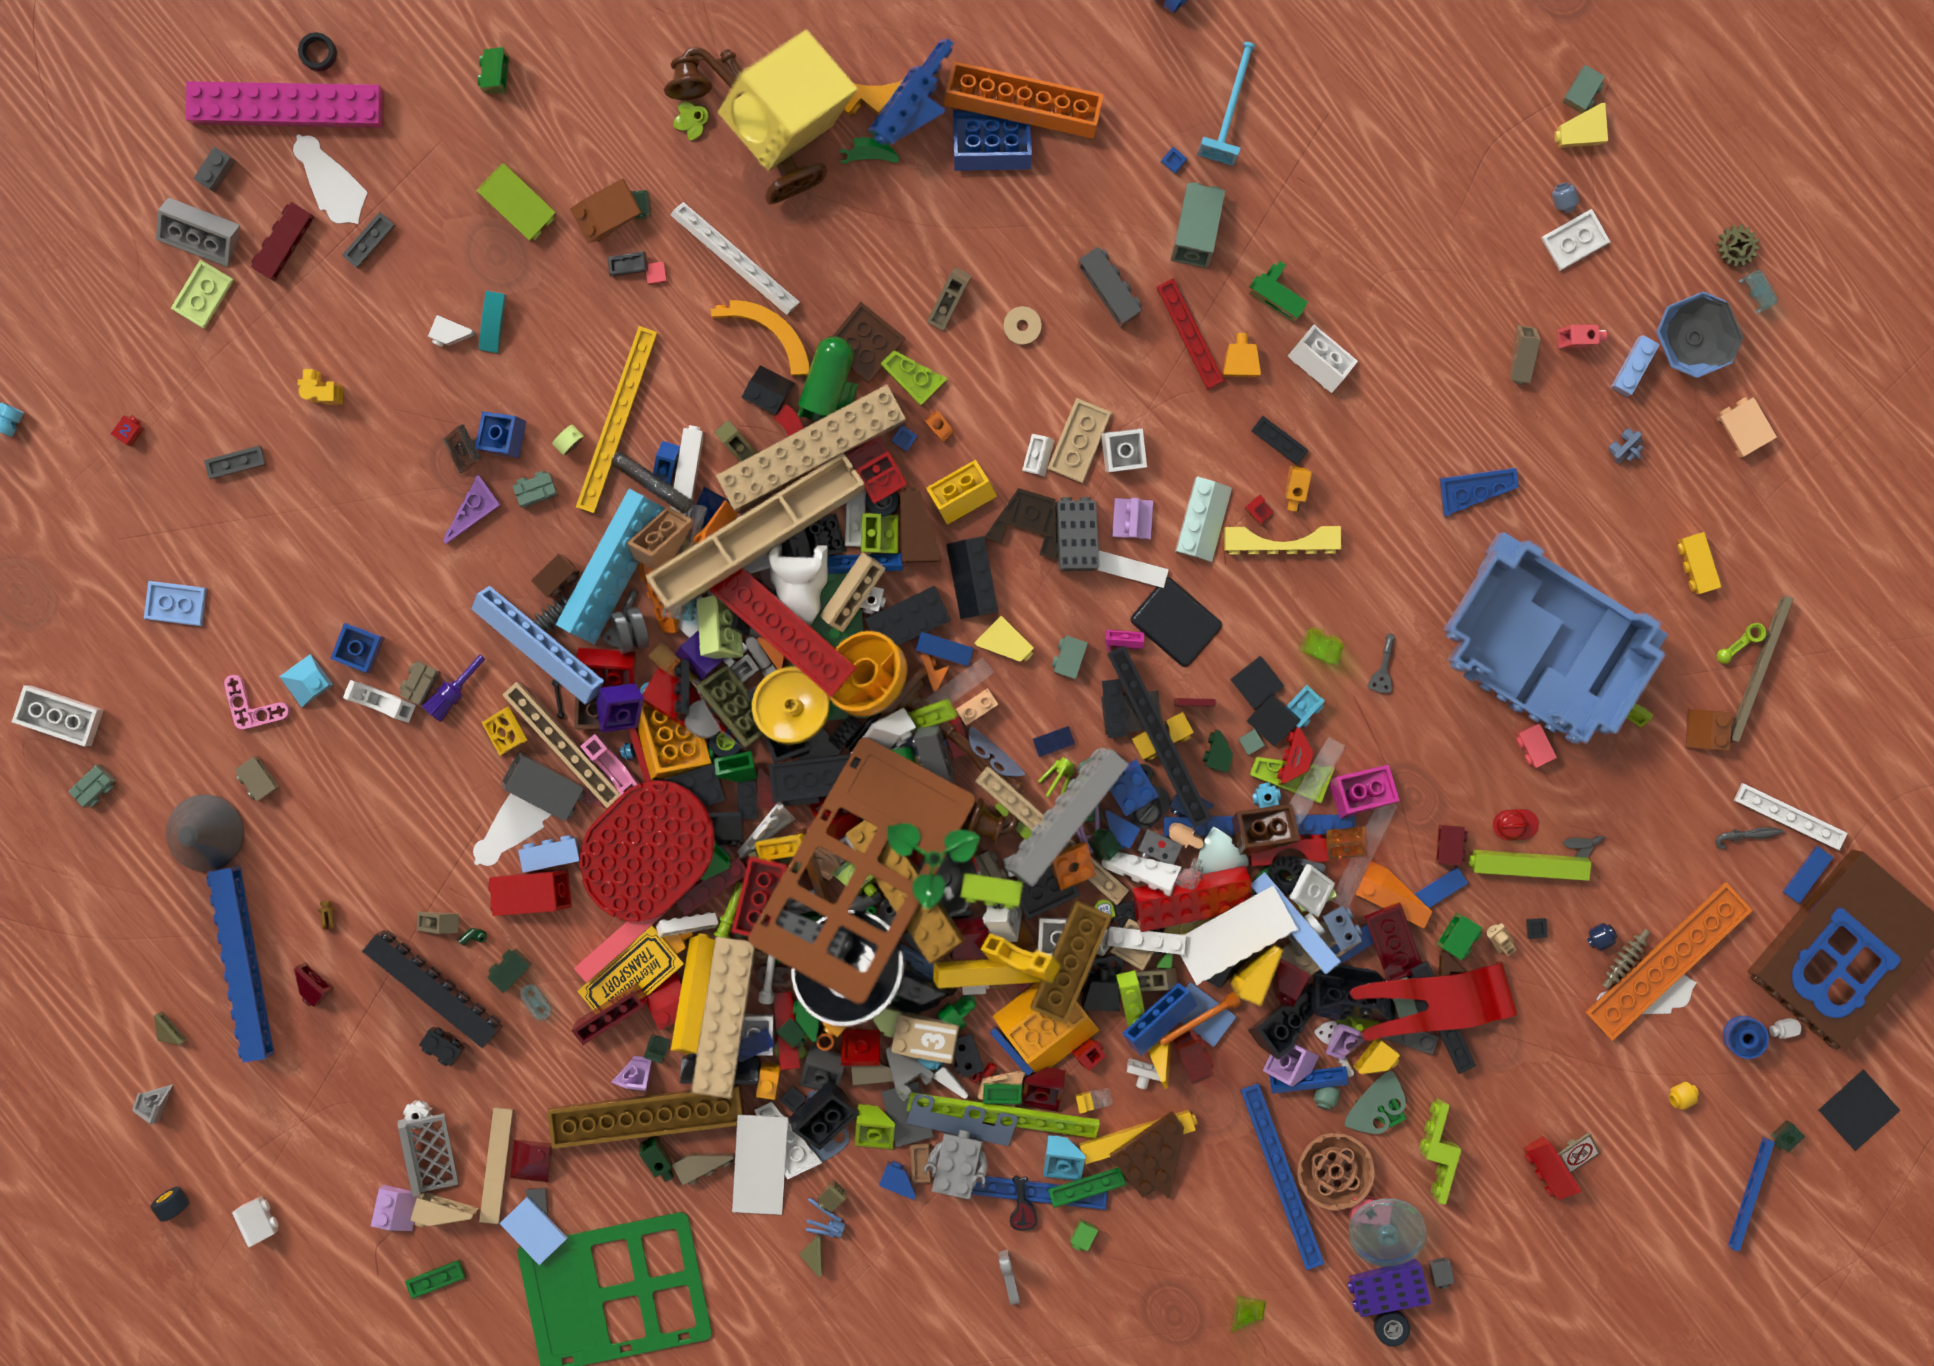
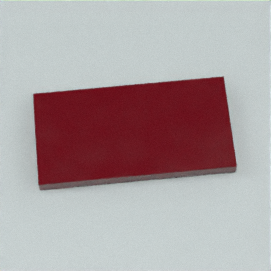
(1393, 941)

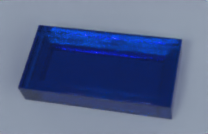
(1053, 741)
(755, 1044)

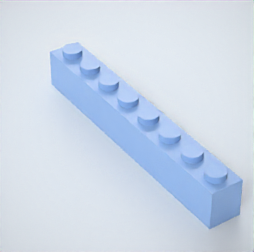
(537, 644)

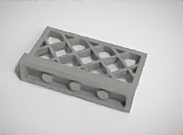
(411, 1153)

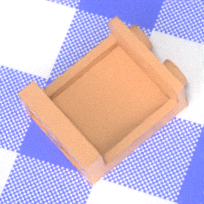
(1746, 426)

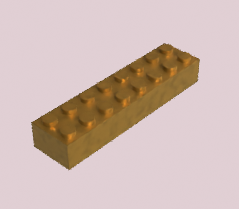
(931, 927)

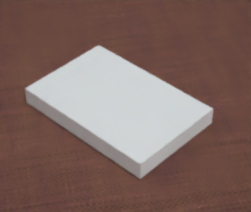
(1575, 239)

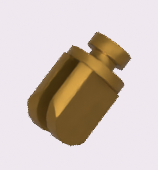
(326, 908)

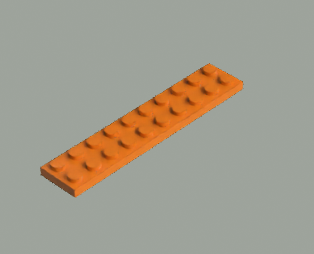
(1668, 961)

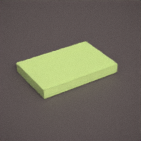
(202, 294)

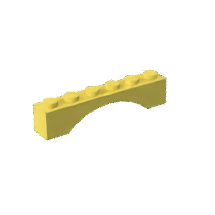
(1241, 539)

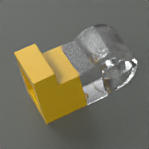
(1094, 1099)

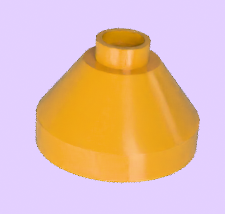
(878, 673)

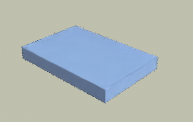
(175, 603)
(533, 1230)

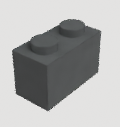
(214, 169)

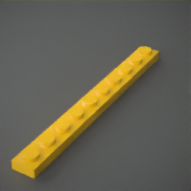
(616, 419)

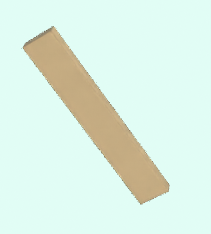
(496, 1165)

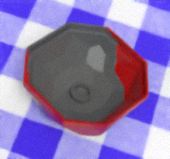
(953, 876)

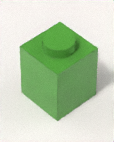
(1083, 1235)

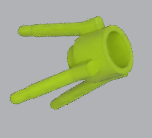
(1063, 768)

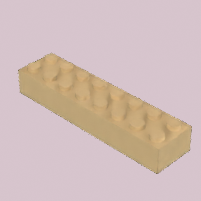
(724, 1017)

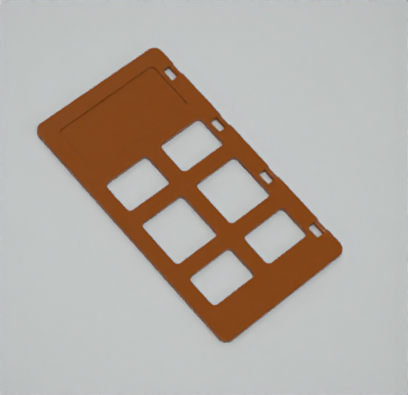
(884, 793)

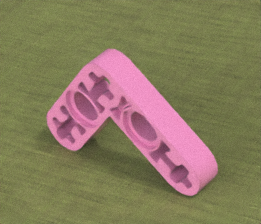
(250, 713)

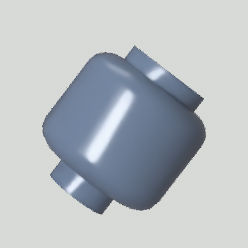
(1565, 197)

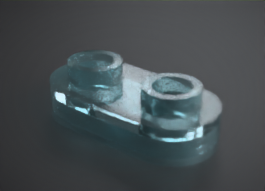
(534, 1002)

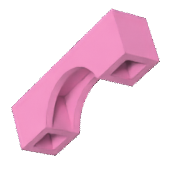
(611, 765)

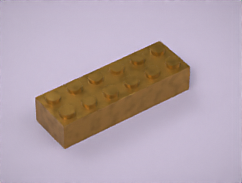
(1075, 955)

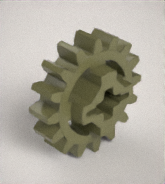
(1736, 238)

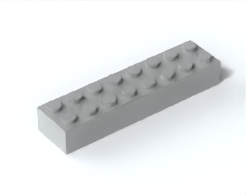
(1066, 815)

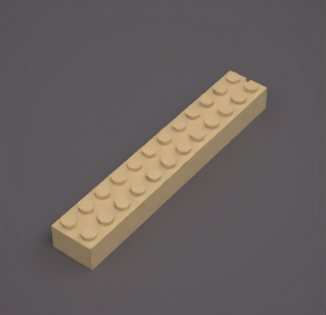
(755, 533)

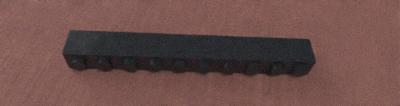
(1158, 736)

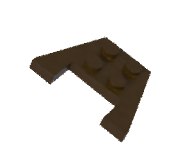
(1031, 513)

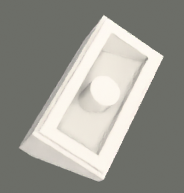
(1038, 455)

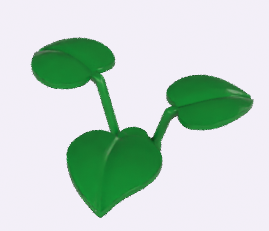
(930, 888)

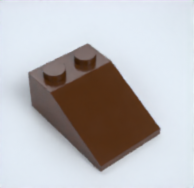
(1265, 828)

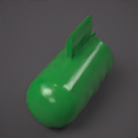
(826, 380)

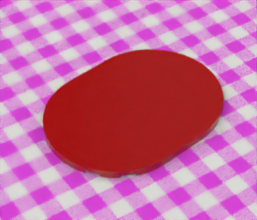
(647, 850)

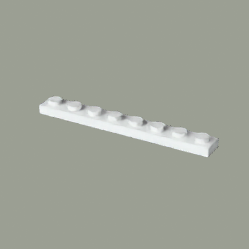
(735, 258)

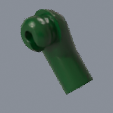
(473, 934)

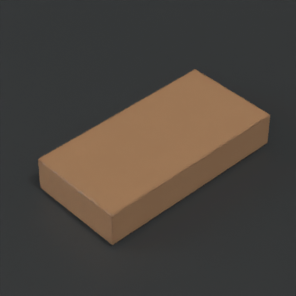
(919, 1159)

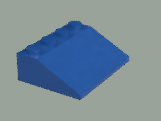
(990, 143)

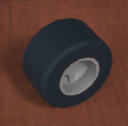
(1394, 1334)

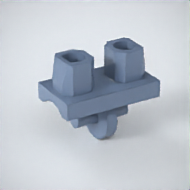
(1628, 449)

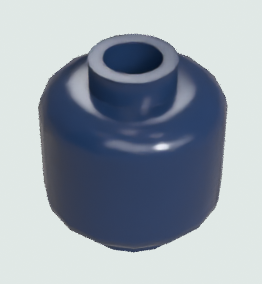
(1602, 936)

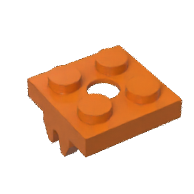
(1060, 865)

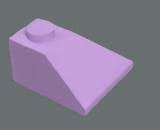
(1292, 1066)

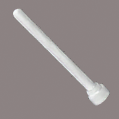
(766, 994)

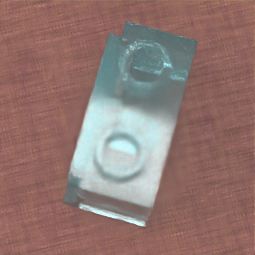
(1760, 290)

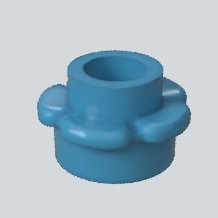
(628, 751)

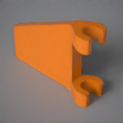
(721, 518)

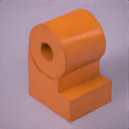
(939, 425)

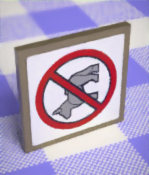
(1579, 1152)

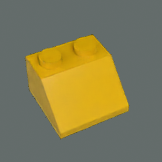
(1377, 1058)

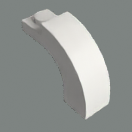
(379, 700)

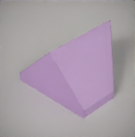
(1344, 1041)
(635, 1074)

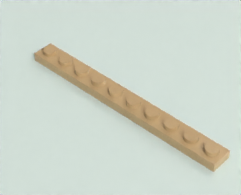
(1030, 817)

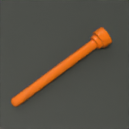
(1231, 1001)

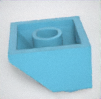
(306, 680)
(1063, 1159)

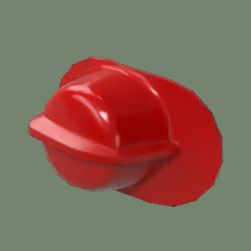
(1515, 824)

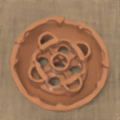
(1354, 1182)

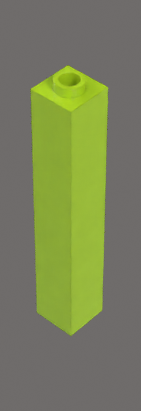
(1530, 865)

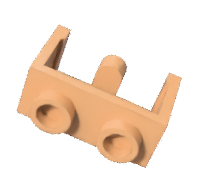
(977, 706)

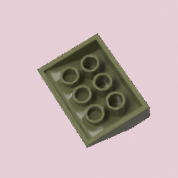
(732, 704)

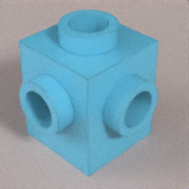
(1258, 796)

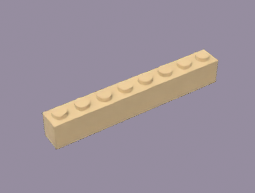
(562, 744)

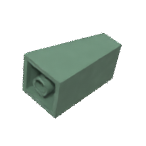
(1198, 225)

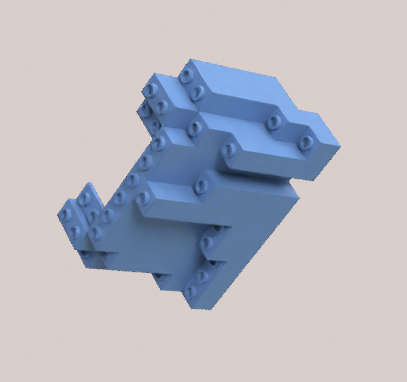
(1552, 642)

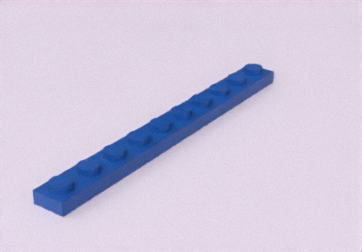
(1310, 825)
(1282, 1176)

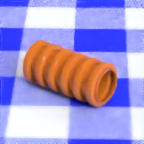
(824, 1047)

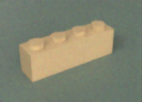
(852, 592)

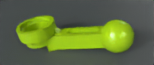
(1725, 655)

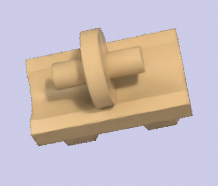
(1501, 939)

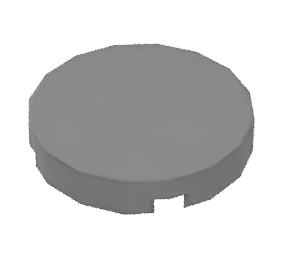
(700, 721)

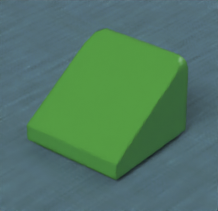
(1165, 961)

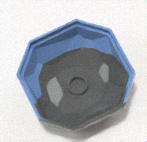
(1699, 334)

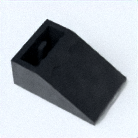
(822, 532)

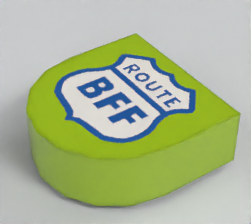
(1105, 906)

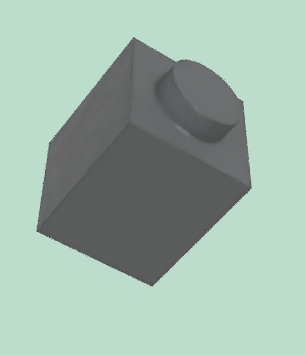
(1441, 1272)

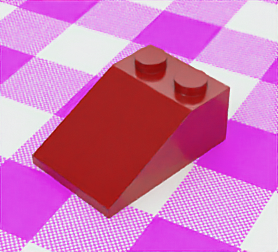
(664, 1001)

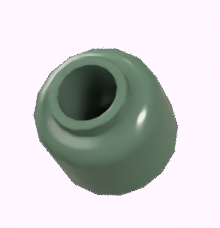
(1327, 1097)

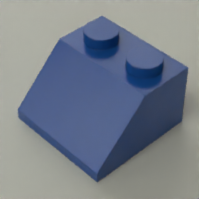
(500, 434)

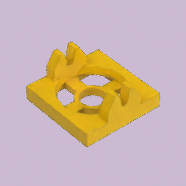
(489, 725)

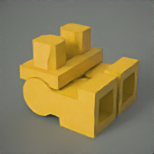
(316, 391)

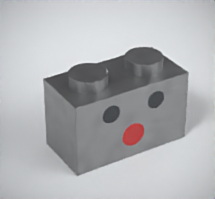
(1159, 847)

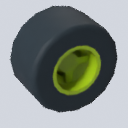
(723, 746)

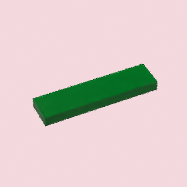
(1086, 1187)

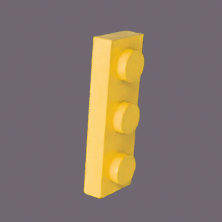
(779, 847)

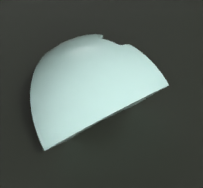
(1220, 853)

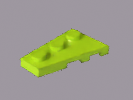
(912, 377)

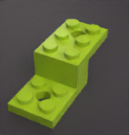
(1440, 1151)

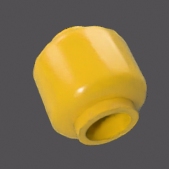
(1683, 1096)

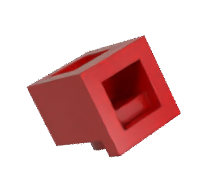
(1089, 1060)

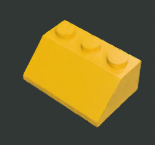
(961, 492)

